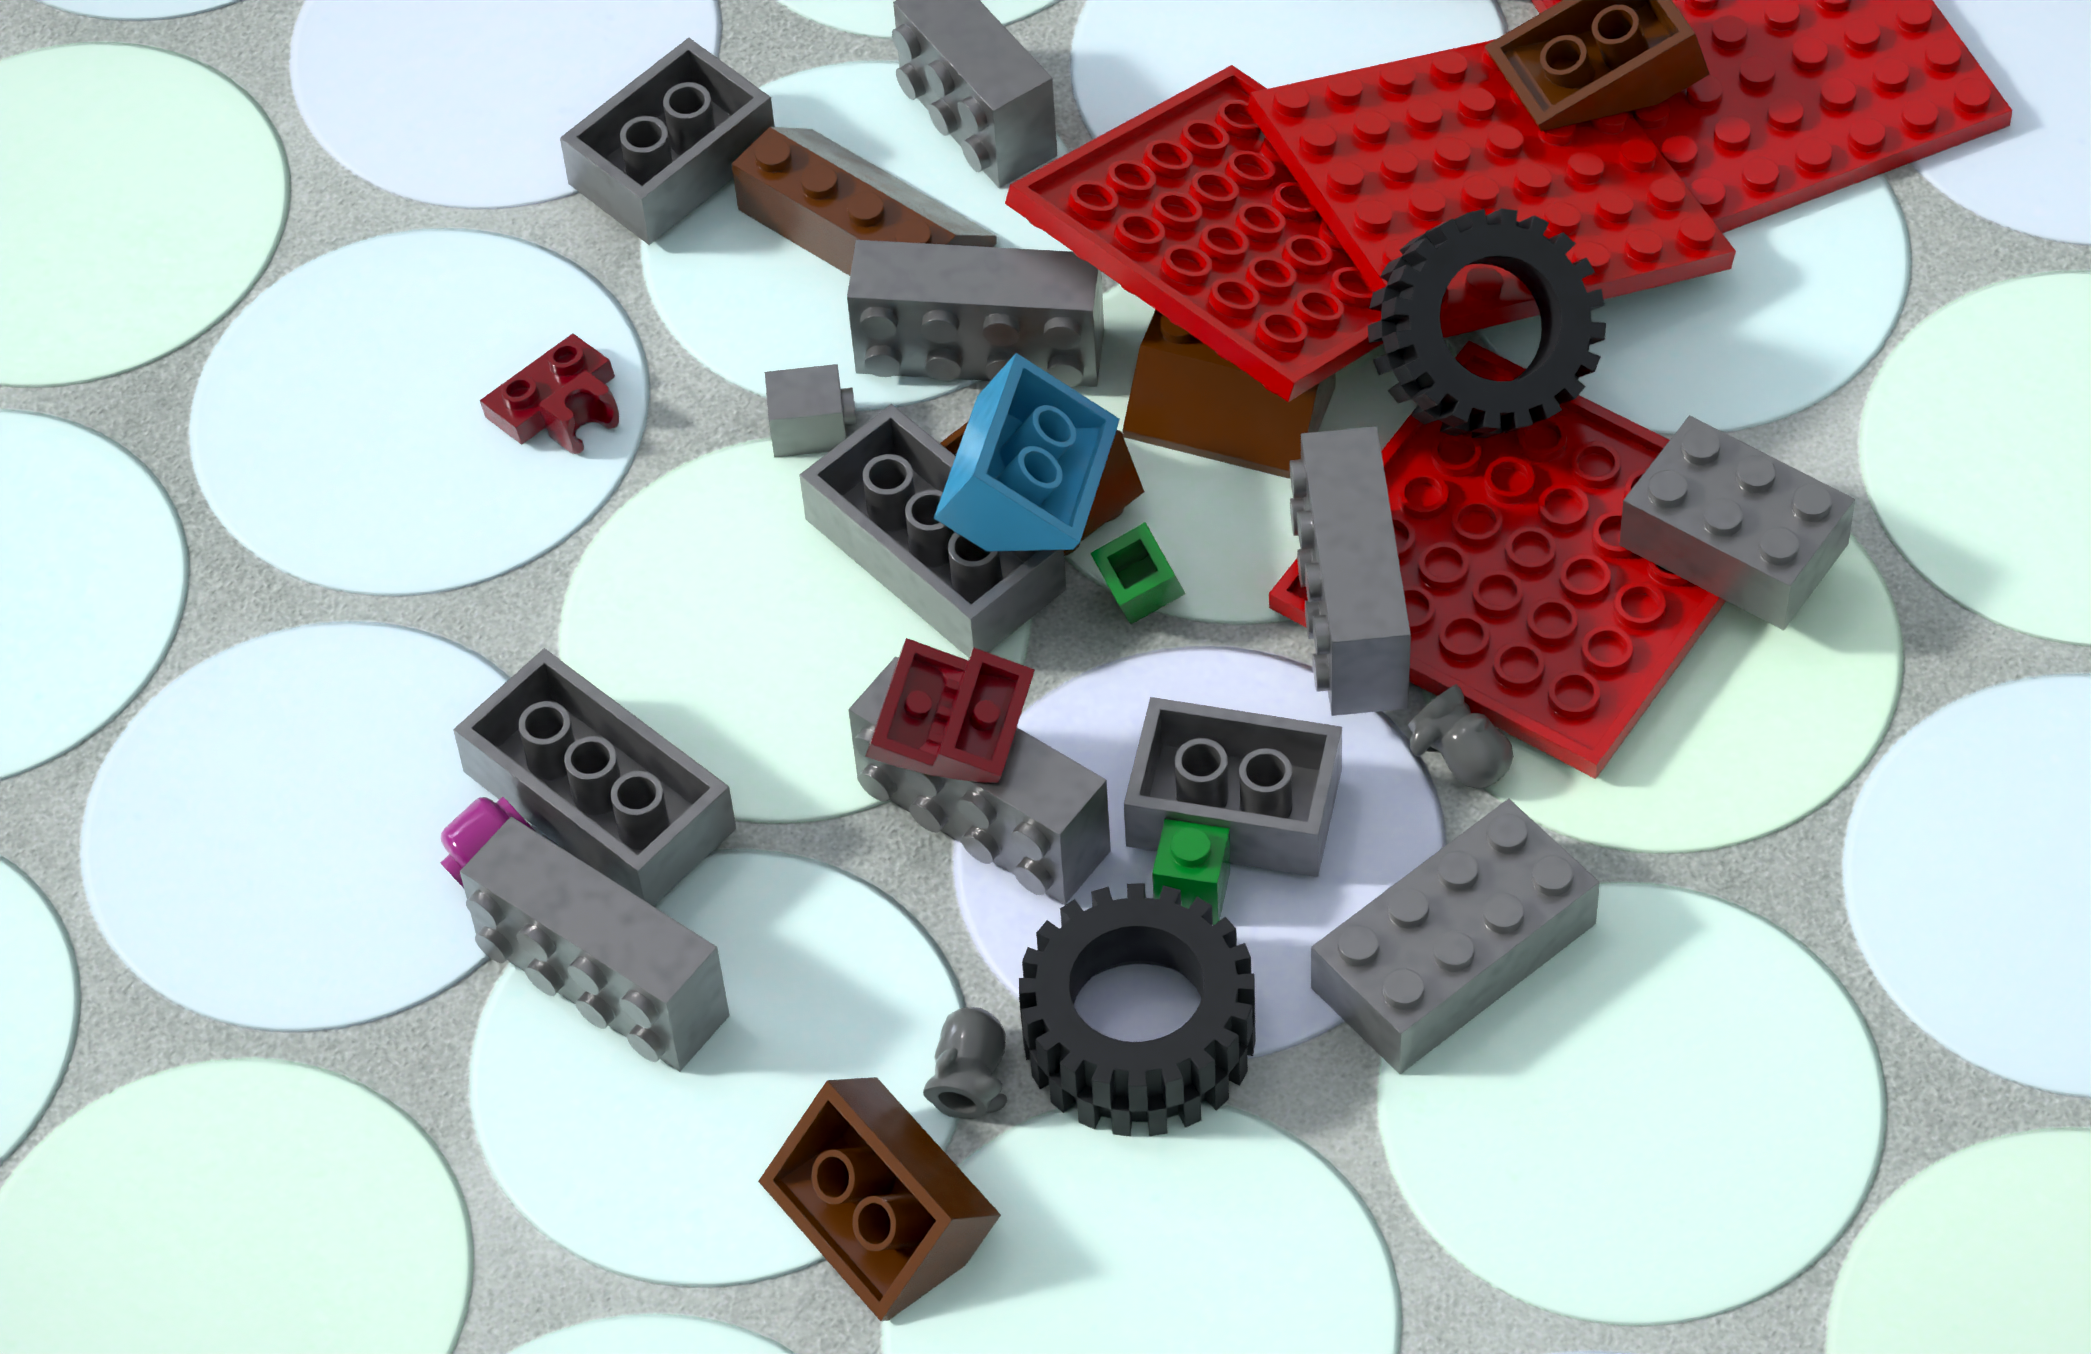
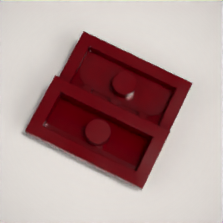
(950, 713)

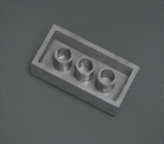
(971, 309)
(879, 507)
(1350, 571)
(595, 778)
(1038, 822)
(1454, 935)
(595, 945)

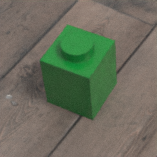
(1137, 573)
(1194, 861)

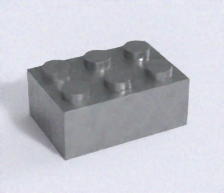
(976, 85)
(666, 140)
(1736, 522)
(1236, 771)

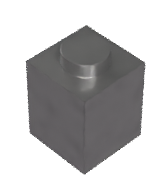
(808, 409)

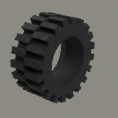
(1415, 338)
(1147, 1077)

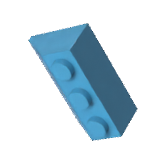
(1027, 463)

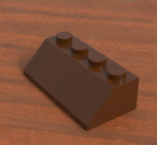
(833, 197)

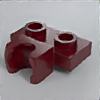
(557, 394)

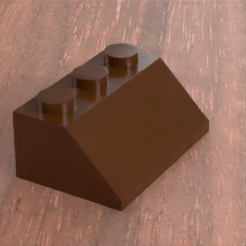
(1211, 408)
(877, 1195)

